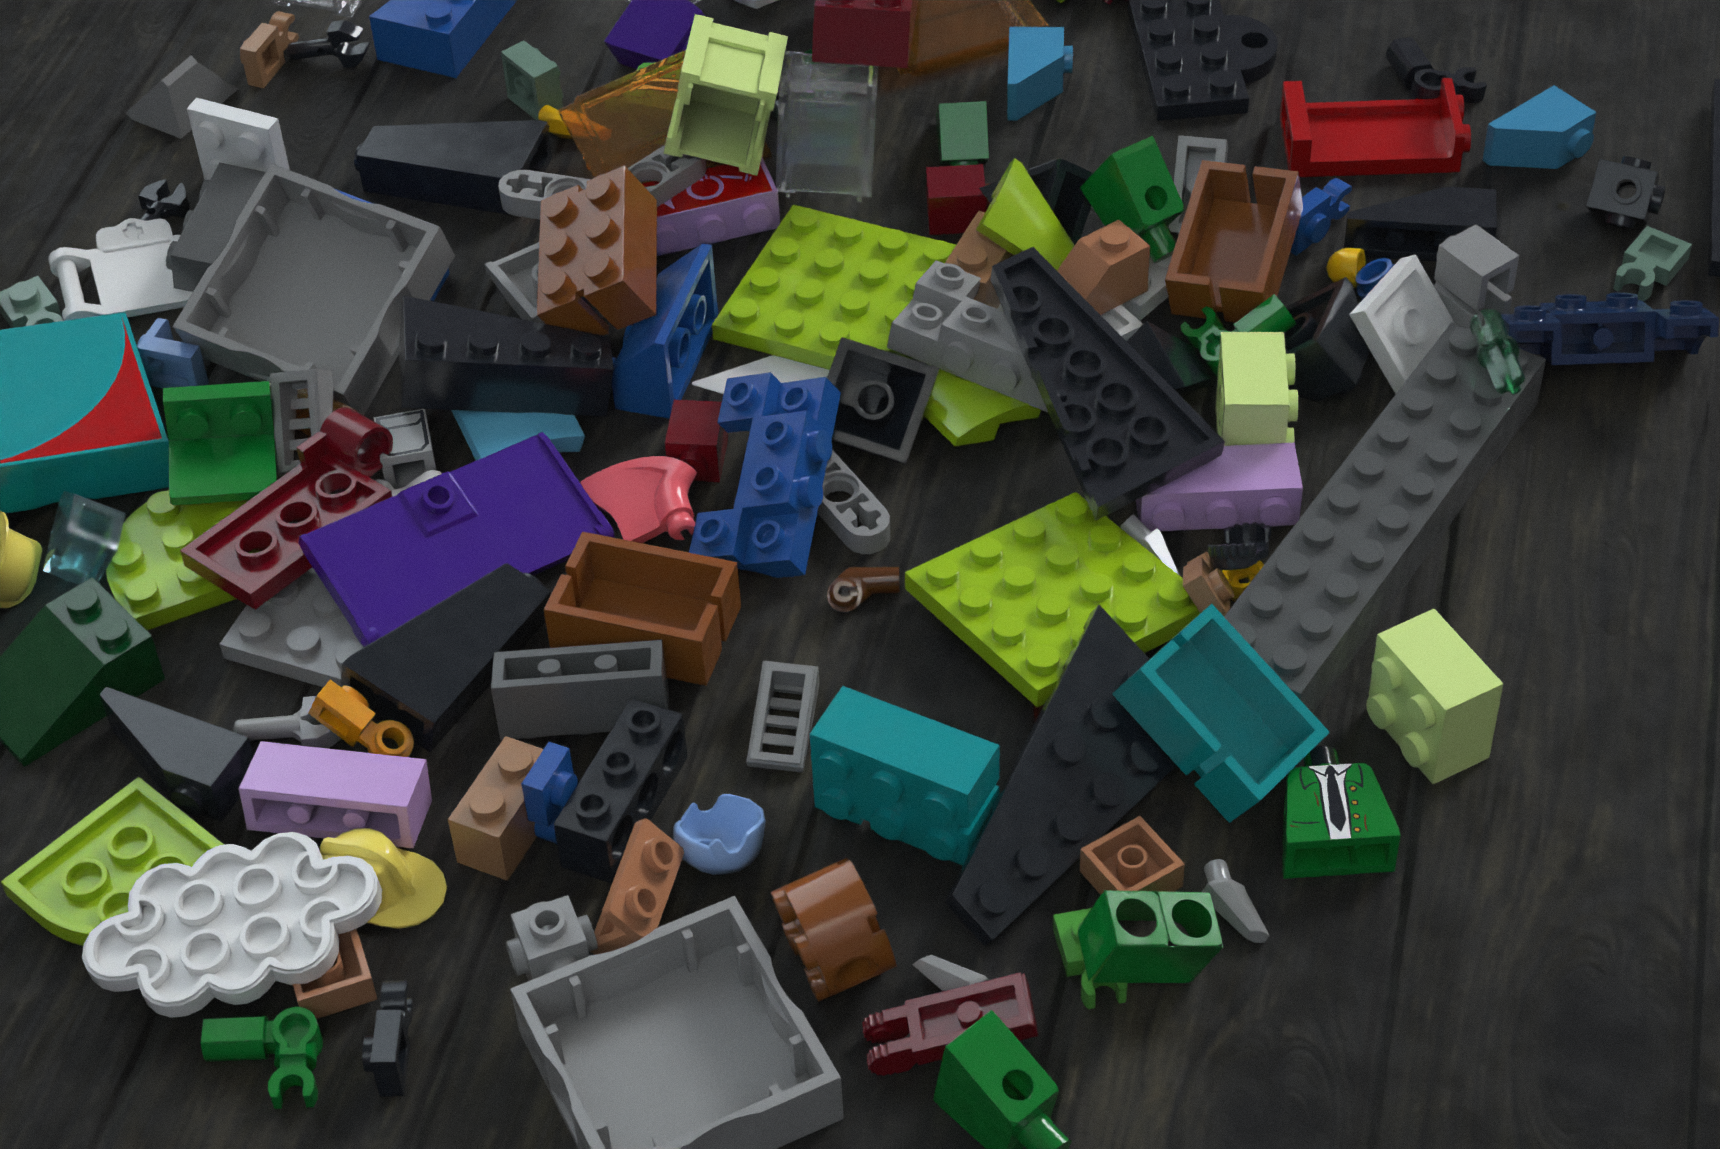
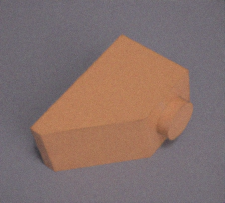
(1108, 266)

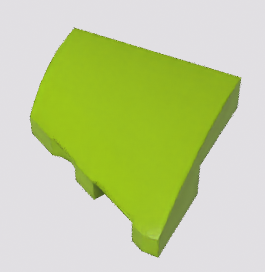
(1023, 218)

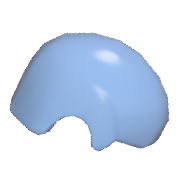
(723, 836)

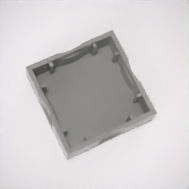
(314, 286)
(679, 1042)

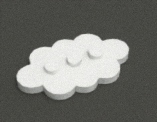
(232, 924)

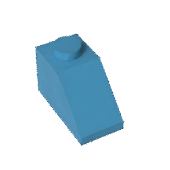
(1035, 67)
(1541, 132)

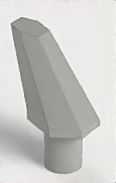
(1150, 540)
(1233, 902)
(947, 974)

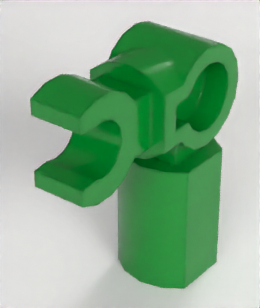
(1267, 317)
(291, 1037)

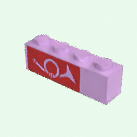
(717, 209)

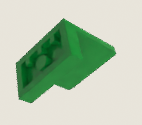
(219, 442)

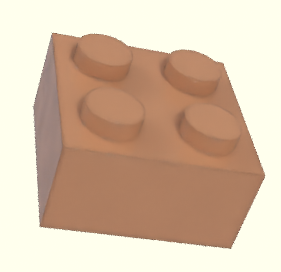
(1131, 861)
(343, 985)

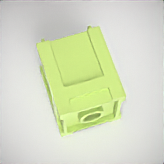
(726, 94)

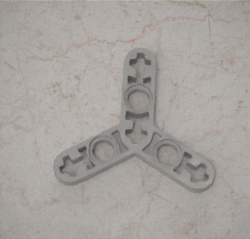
(524, 189)

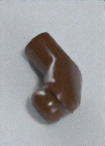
(859, 583)

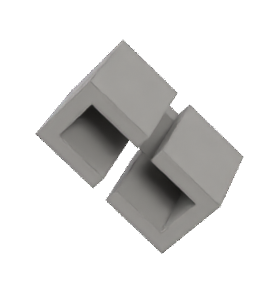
(1474, 275)

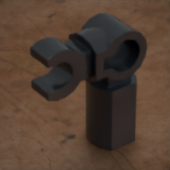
(1421, 77)

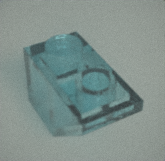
(82, 539)

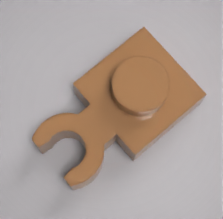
(264, 49)
(1207, 585)

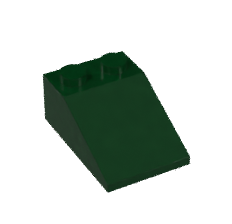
(63, 664)

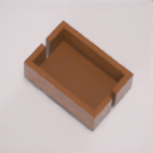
(601, 249)
(1231, 249)
(646, 593)

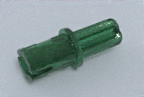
(1497, 352)

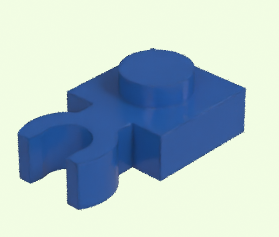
(1318, 211)
(548, 789)

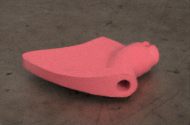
(645, 496)

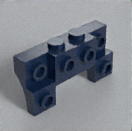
(1608, 330)

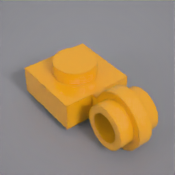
(348, 716)

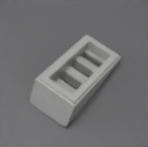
(284, 406)
(785, 679)

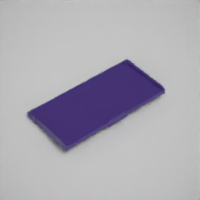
(450, 532)

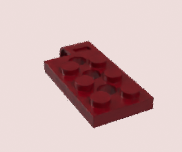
(332, 459)

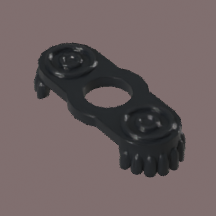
(1243, 546)

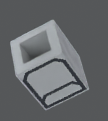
(411, 449)

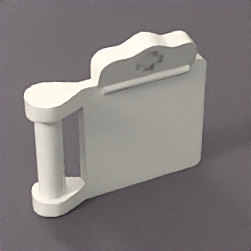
(126, 271)

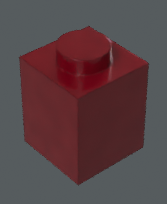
(954, 197)
(697, 437)

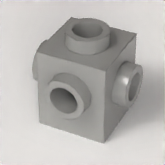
(549, 938)

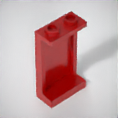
(1373, 135)

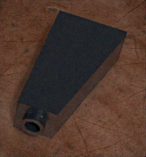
(451, 160)
(445, 656)

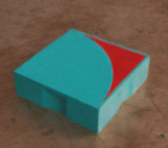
(76, 414)

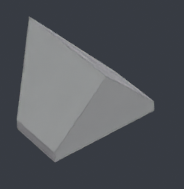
(168, 101)

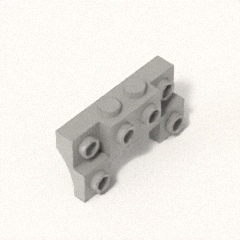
(962, 334)

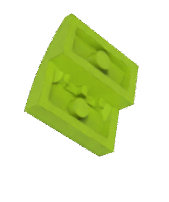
(971, 412)

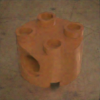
(833, 929)

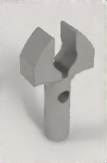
(299, 725)

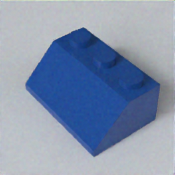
(666, 348)

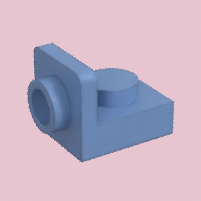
(170, 361)

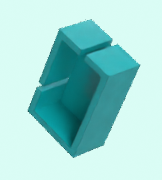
(1221, 713)
(903, 774)

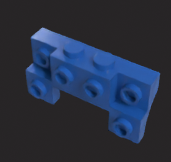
(779, 475)

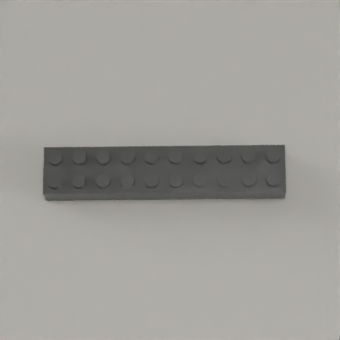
(1381, 515)

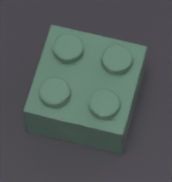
(531, 79)

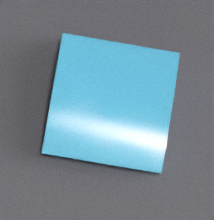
(495, 431)

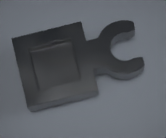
(389, 1048)

